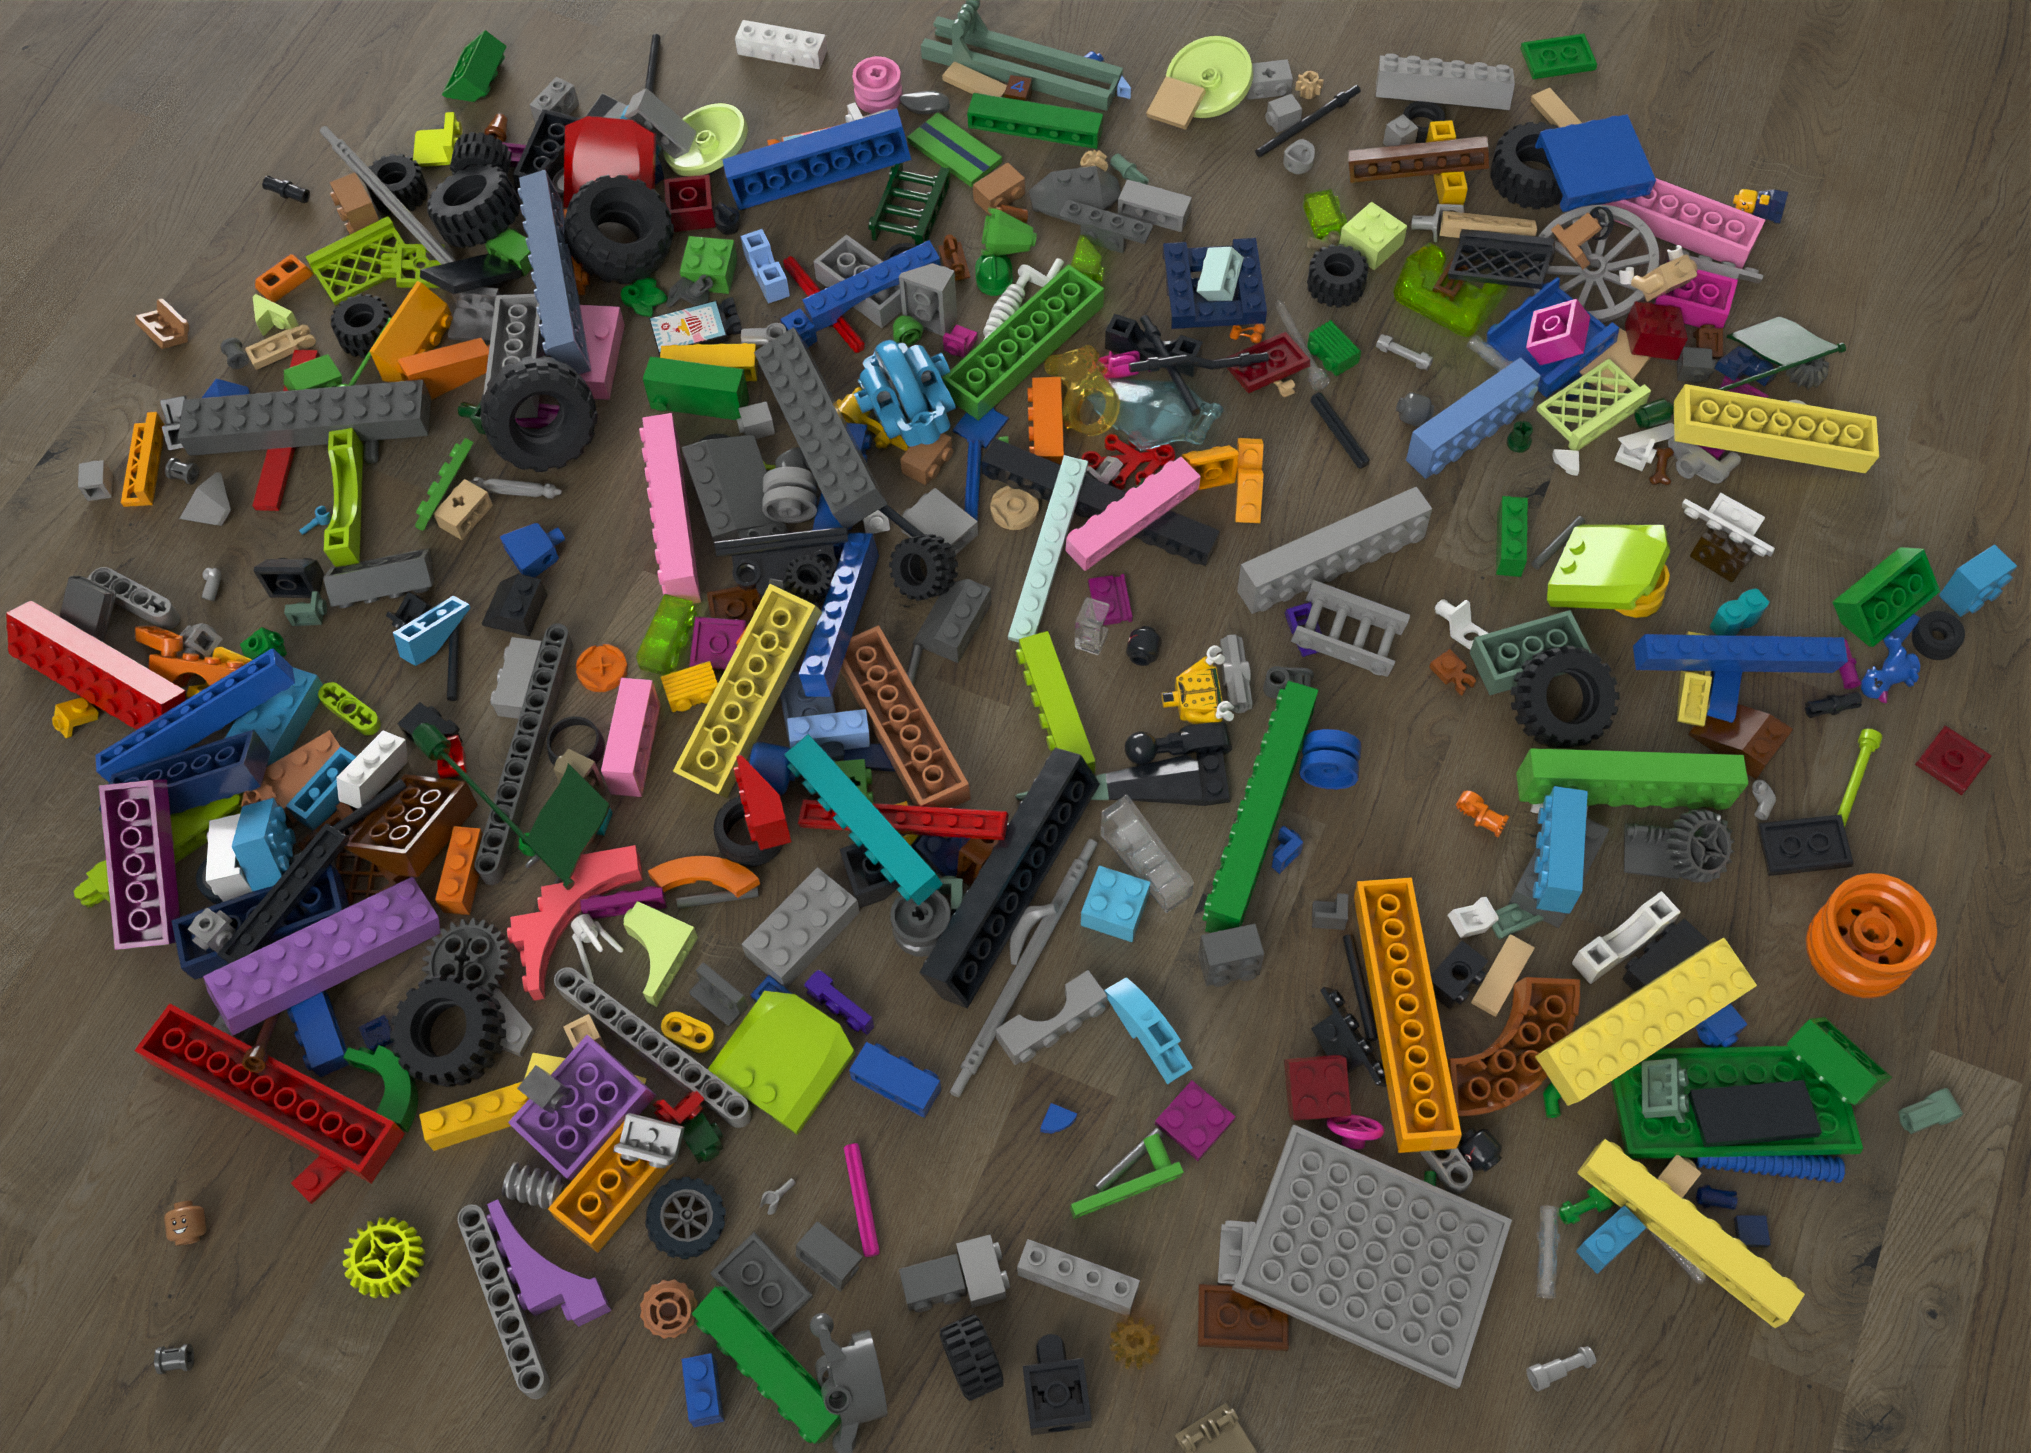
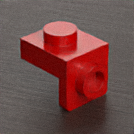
(457, 754)

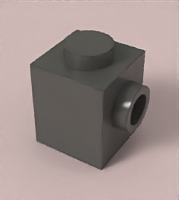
(1695, 365)

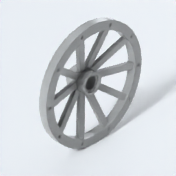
(1603, 263)

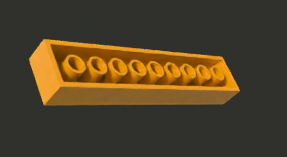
(1406, 1016)

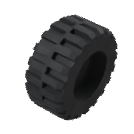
(1517, 181)
(473, 205)
(1596, 689)
(416, 1020)

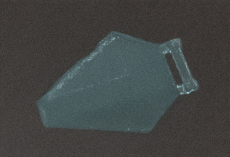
(1156, 413)

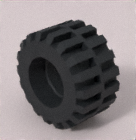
(479, 149)
(402, 178)
(1342, 262)
(354, 314)
(939, 564)
(971, 1357)

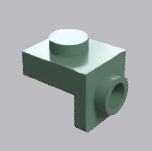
(952, 886)

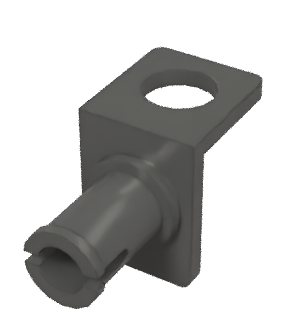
(694, 293)

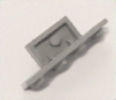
(1725, 269)

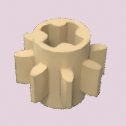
(1309, 84)
(1094, 158)

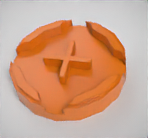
(601, 668)

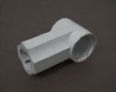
(762, 336)

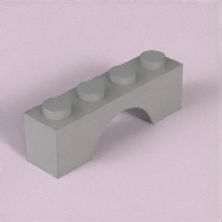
(1024, 1037)

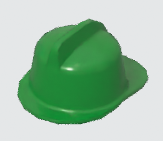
(993, 274)

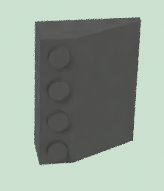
(728, 484)

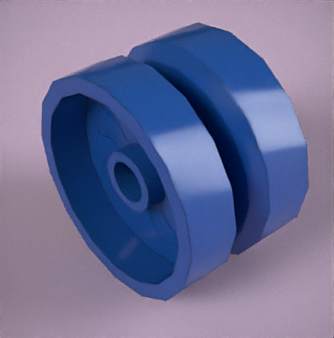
(1330, 759)

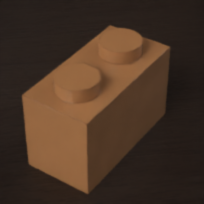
(999, 188)
(924, 460)

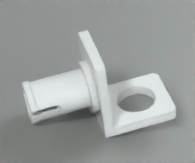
(1459, 621)

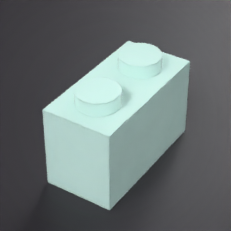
(1220, 274)

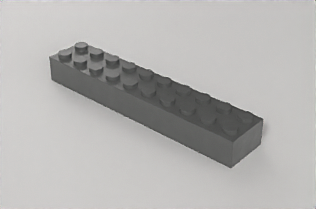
(304, 417)
(820, 429)

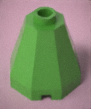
(1006, 234)

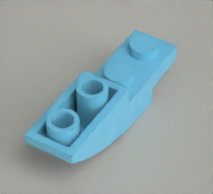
(1150, 1027)

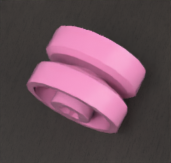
(877, 84)

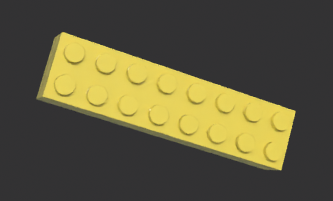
(1775, 428)
(748, 690)
(1645, 1021)

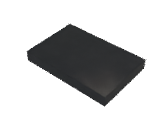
(1805, 845)

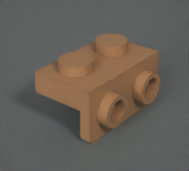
(164, 325)

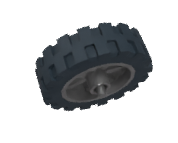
(686, 1246)

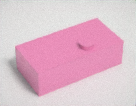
(603, 336)
(631, 737)

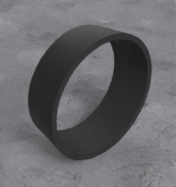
(598, 749)

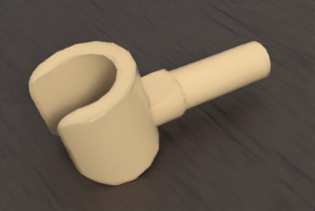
(1285, 388)

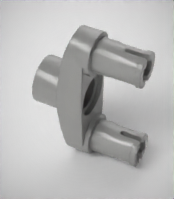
(1696, 461)

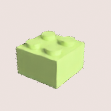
(1374, 234)

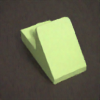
(270, 314)

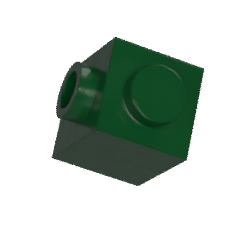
(702, 1138)

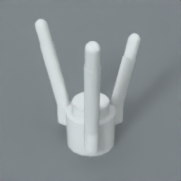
(587, 930)

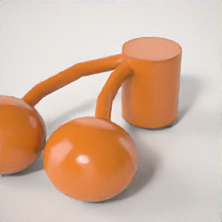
(1255, 337)

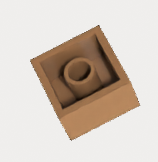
(353, 203)

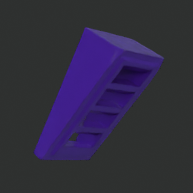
(1297, 611)

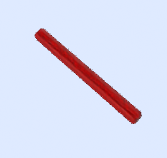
(811, 288)

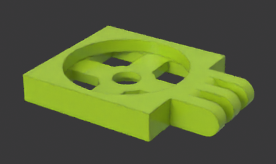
(394, 263)

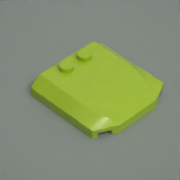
(1608, 566)
(784, 1058)

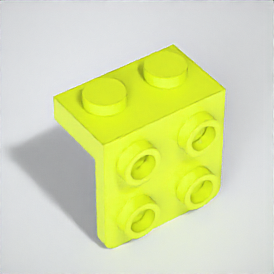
(437, 145)

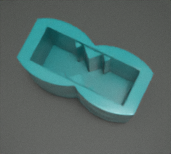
(1739, 613)

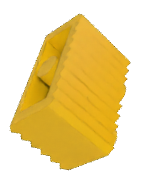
(690, 686)

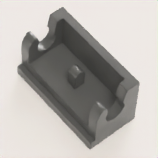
(828, 1256)

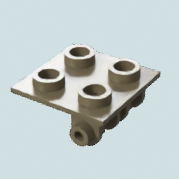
(1216, 1434)

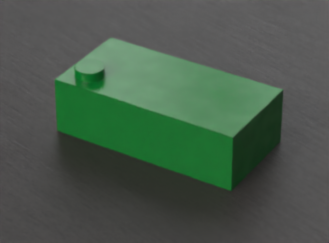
(695, 388)

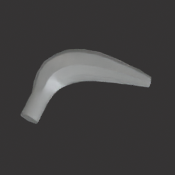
(1027, 921)

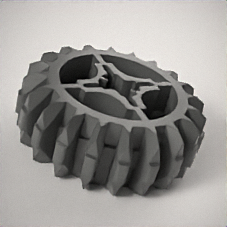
(1700, 846)

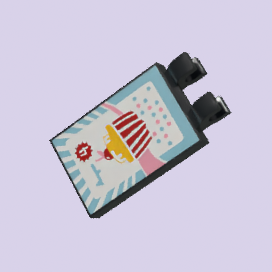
(697, 325)

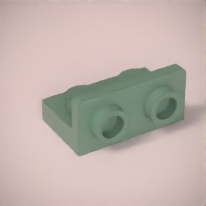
(1664, 1089)

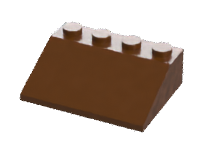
(413, 824)

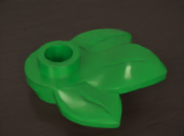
(643, 296)

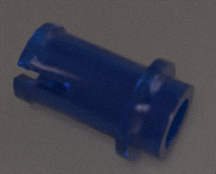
(1709, 1197)

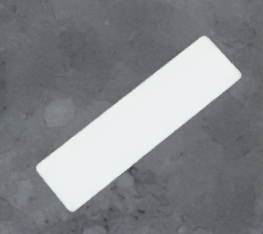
(1643, 437)

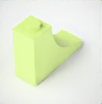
(666, 942)

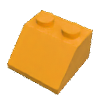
(1214, 465)

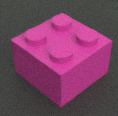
(1558, 332)

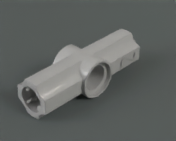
(1236, 673)

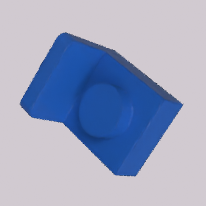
(1288, 850)

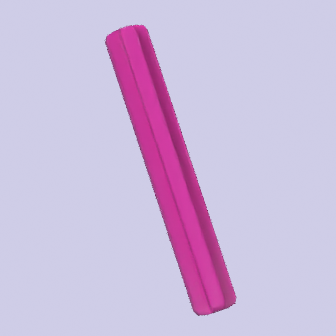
(861, 1200)

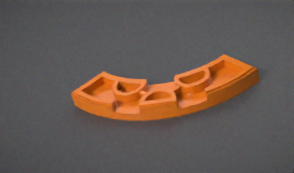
(715, 869)

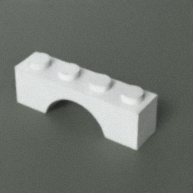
(1610, 950)

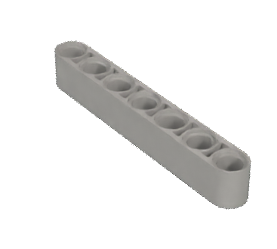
(510, 1312)

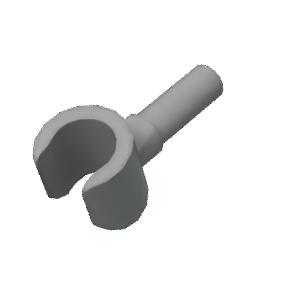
(772, 1197)

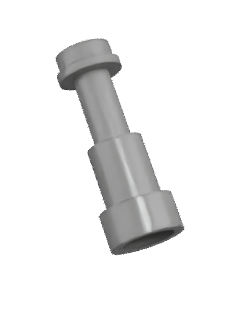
(1542, 1375)

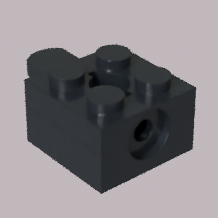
(1056, 1390)

